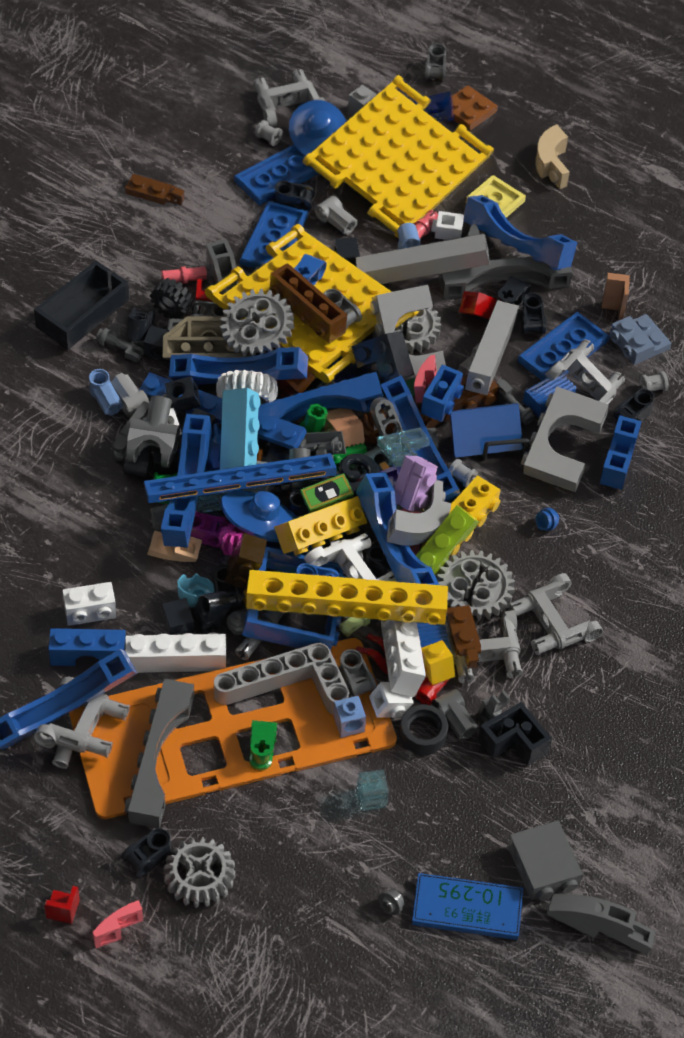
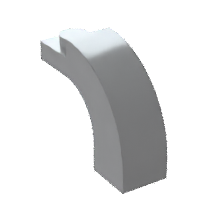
(417, 528)

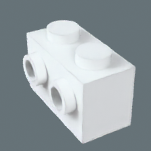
(89, 603)

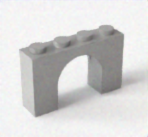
(392, 306)
(563, 409)

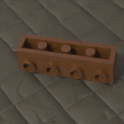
(309, 303)
(466, 401)

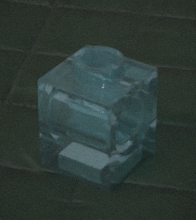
(372, 790)

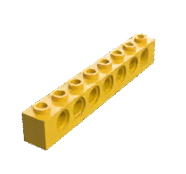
(347, 597)

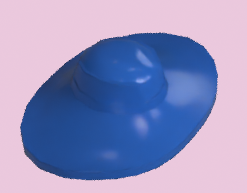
(314, 124)
(256, 512)

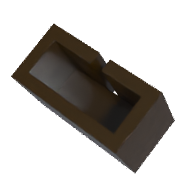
(245, 557)

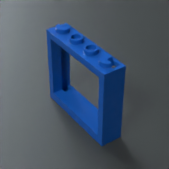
(285, 635)

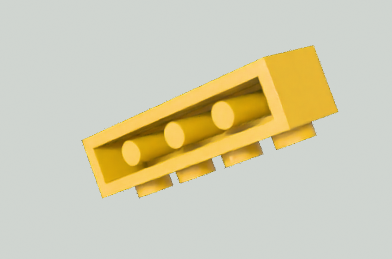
(478, 500)
(320, 525)

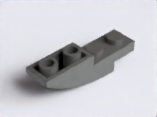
(594, 915)

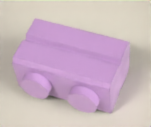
(414, 483)

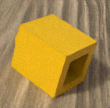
(438, 662)

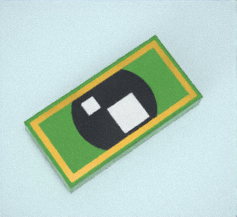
(326, 493)

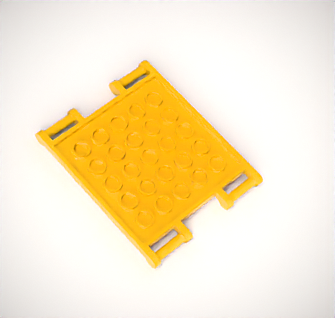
(398, 156)
(339, 275)

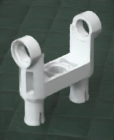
(347, 556)

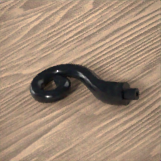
(359, 459)

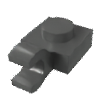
(492, 707)

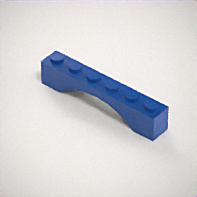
(553, 250)
(279, 363)
(347, 394)
(410, 418)
(379, 504)
(180, 513)
(82, 689)

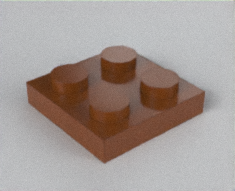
(471, 107)

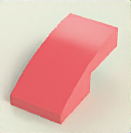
(425, 377)
(110, 928)

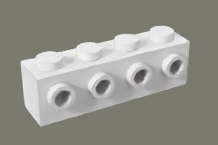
(177, 652)
(403, 656)

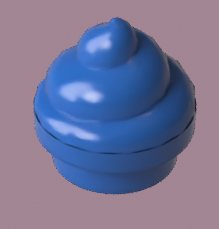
(547, 519)

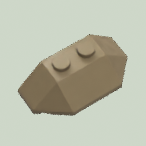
(198, 336)

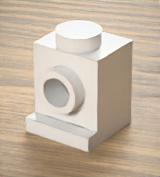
(448, 225)

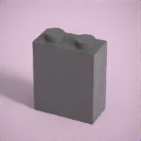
(545, 861)

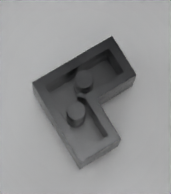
(387, 353)
(518, 730)

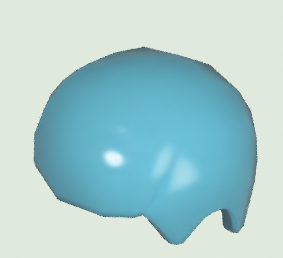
(194, 587)

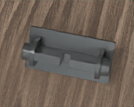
(330, 441)

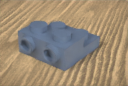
(639, 338)

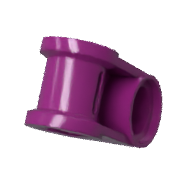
(206, 528)

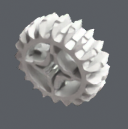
(256, 381)

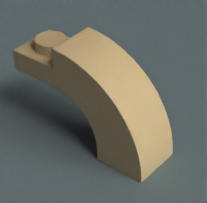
(551, 144)

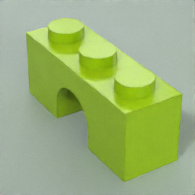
(444, 540)

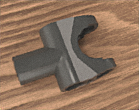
(154, 432)

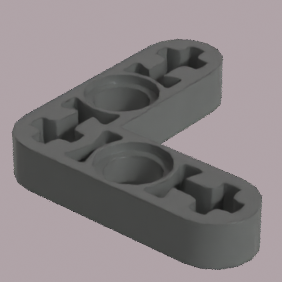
(381, 423)

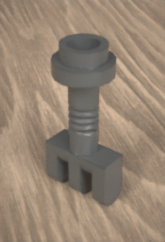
(133, 350)
(504, 396)

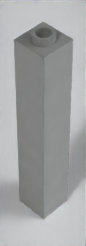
(426, 259)
(491, 348)

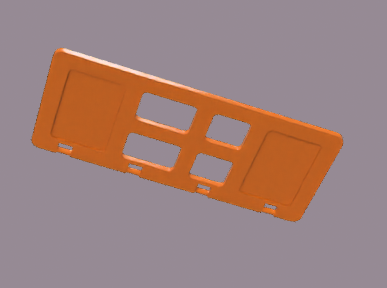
(313, 725)

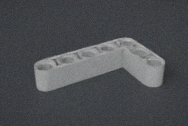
(284, 676)

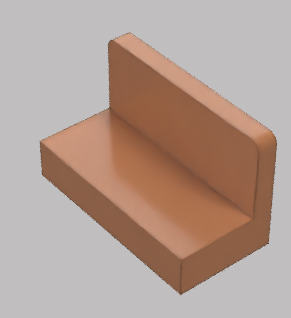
(616, 293)

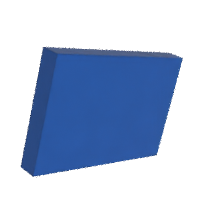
(479, 425)

